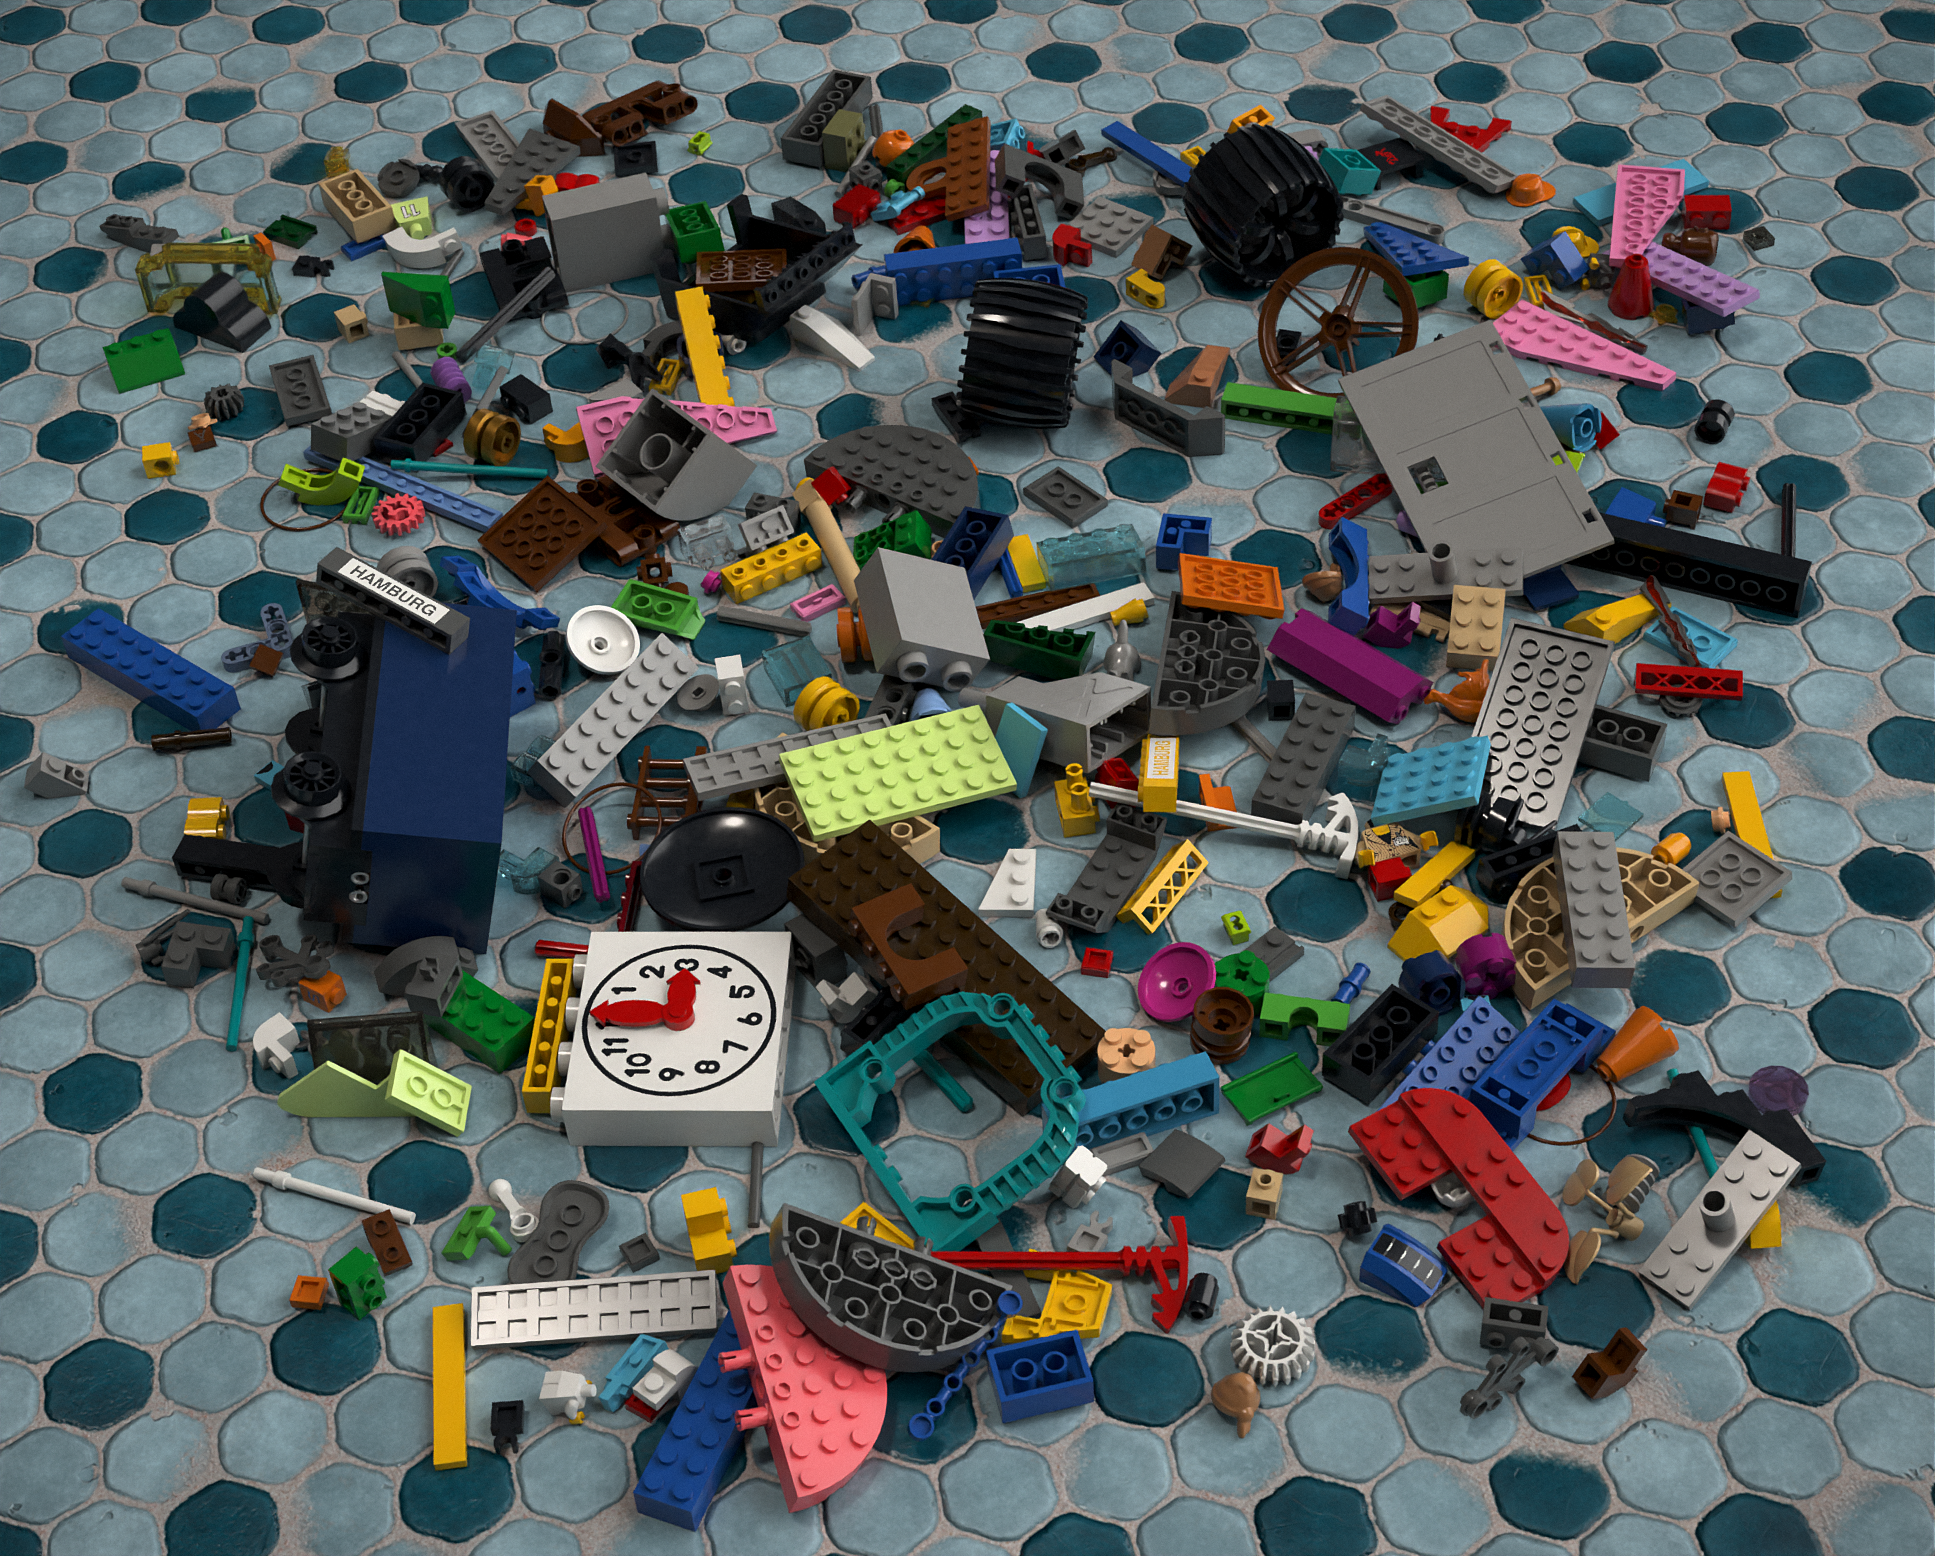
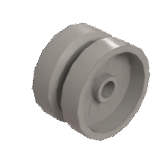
(411, 567)

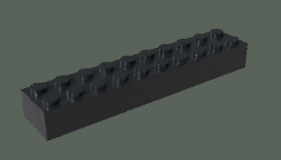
(1701, 566)

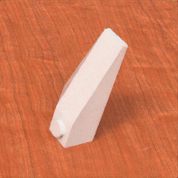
(829, 337)

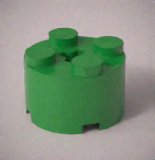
(1245, 974)

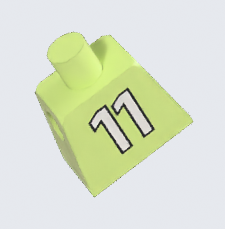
(414, 217)

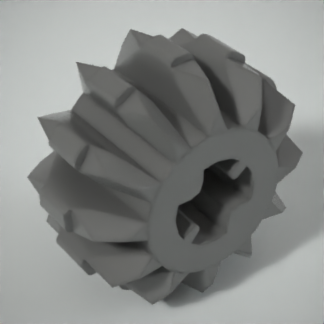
(224, 401)

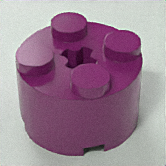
(1486, 964)

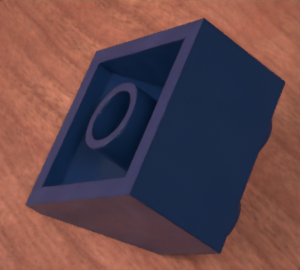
(1128, 347)

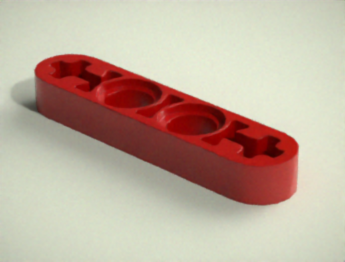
(1377, 487)

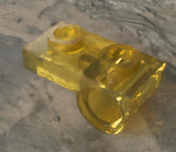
(337, 161)

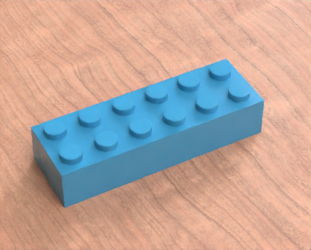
(1147, 1102)

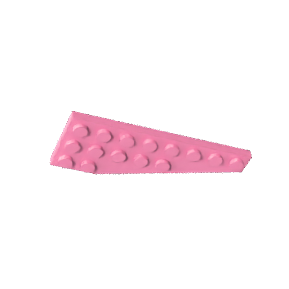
(1641, 207)
(1544, 336)
(605, 420)

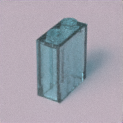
(793, 667)

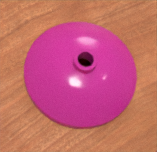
(1169, 974)

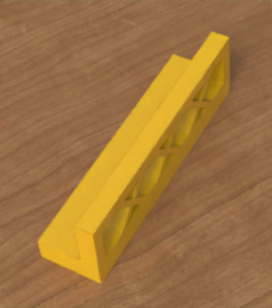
(1155, 882)

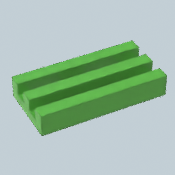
(364, 507)

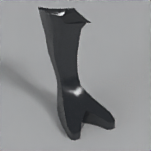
(640, 367)

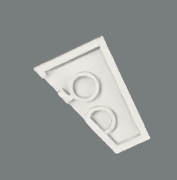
(1012, 887)

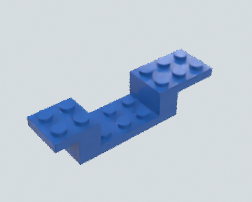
(1534, 1065)

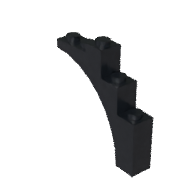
(1731, 1114)

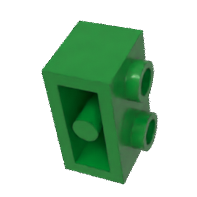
(358, 1283)

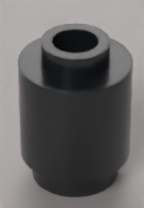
(1201, 1296)

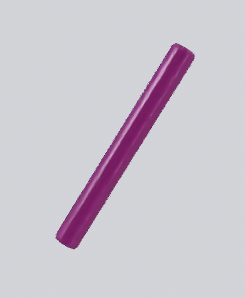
(593, 854)

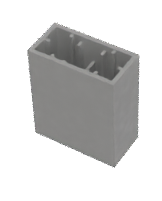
(606, 231)
(921, 620)

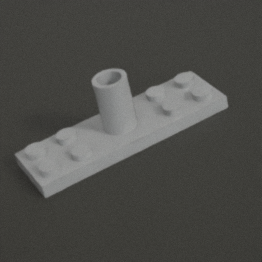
(1435, 573)
(1719, 1219)

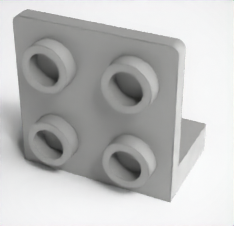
(875, 297)
(765, 531)

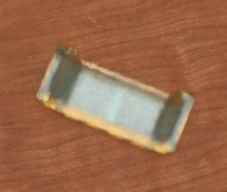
(186, 266)

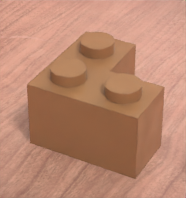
(1158, 251)

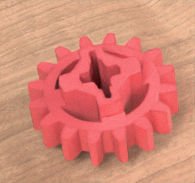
(398, 514)

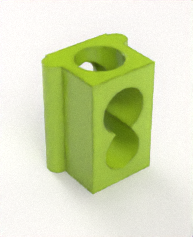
(701, 142)
(1240, 935)

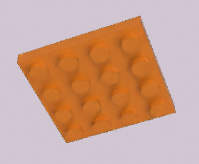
(1230, 586)

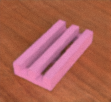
(818, 603)

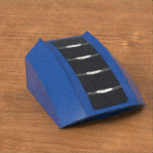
(1402, 1267)

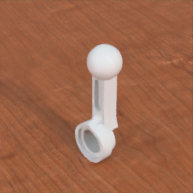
(501, 1191)

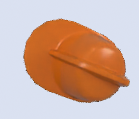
(1528, 190)

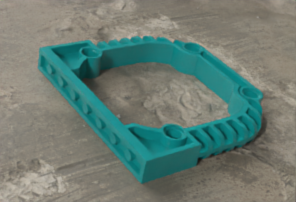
(853, 1092)

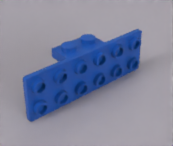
(1460, 1054)

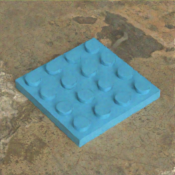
(1431, 780)

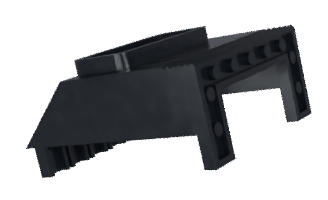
(810, 263)

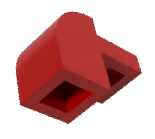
(1069, 247)
(1277, 1151)

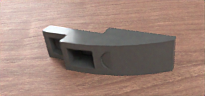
(135, 233)

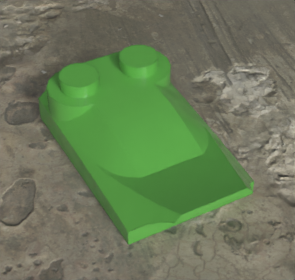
(660, 609)

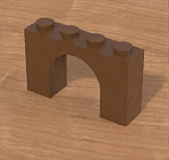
(909, 980)

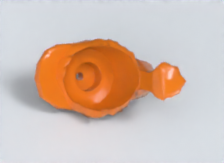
(1467, 697)

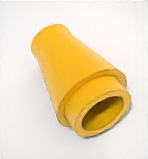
(1131, 612)

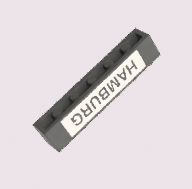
(393, 600)

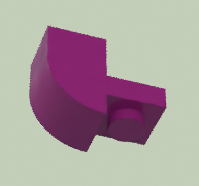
(1391, 629)

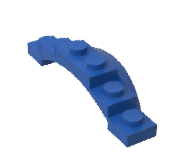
(483, 594)

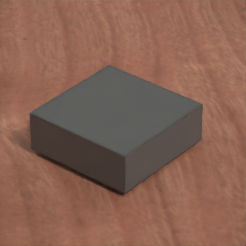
(639, 1252)

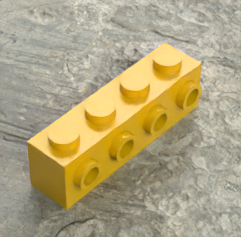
(771, 568)

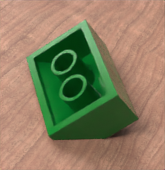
(143, 360)

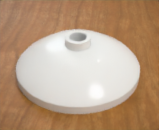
(607, 630)

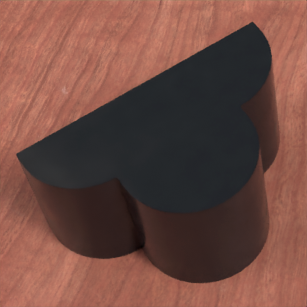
(222, 314)

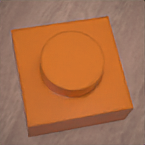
(265, 245)
(309, 1292)

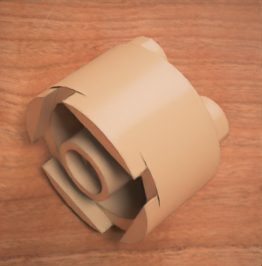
(1124, 1053)

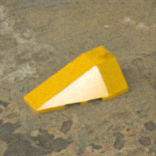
(1614, 619)

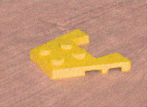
(1072, 1303)

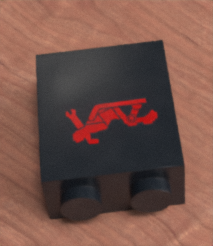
(1393, 156)

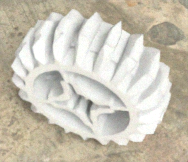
(1258, 1333)

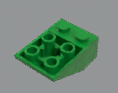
(905, 535)

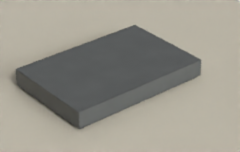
(491, 390)
(1065, 497)

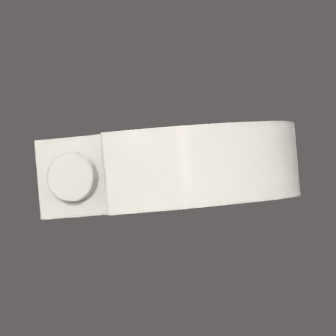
(421, 253)

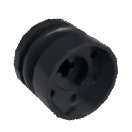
(1484, 823)

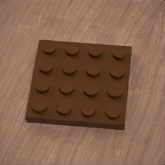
(738, 269)
(542, 533)

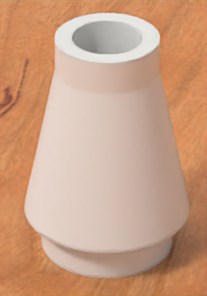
(1047, 930)

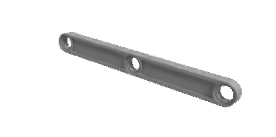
(1370, 213)

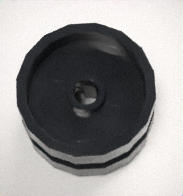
(466, 183)

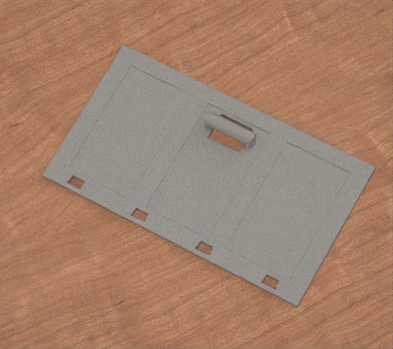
(1467, 414)

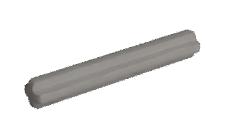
(764, 621)
(1255, 738)

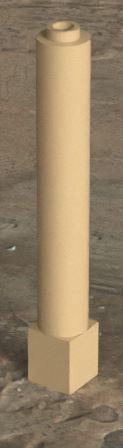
(830, 539)

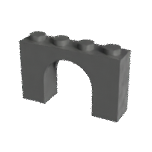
(1064, 184)

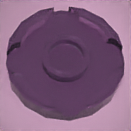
(1777, 1089)

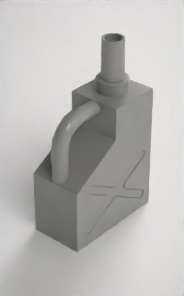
(1085, 715)

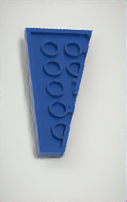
(1411, 253)

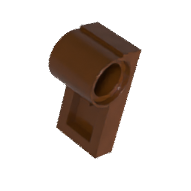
(386, 1242)

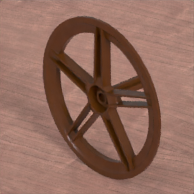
(1337, 327)

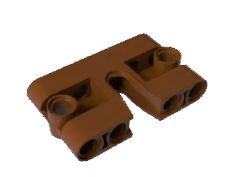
(637, 105)
(632, 527)

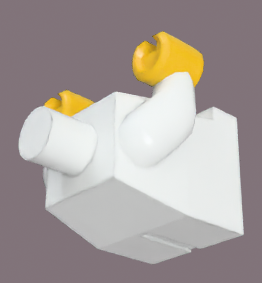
(566, 1393)

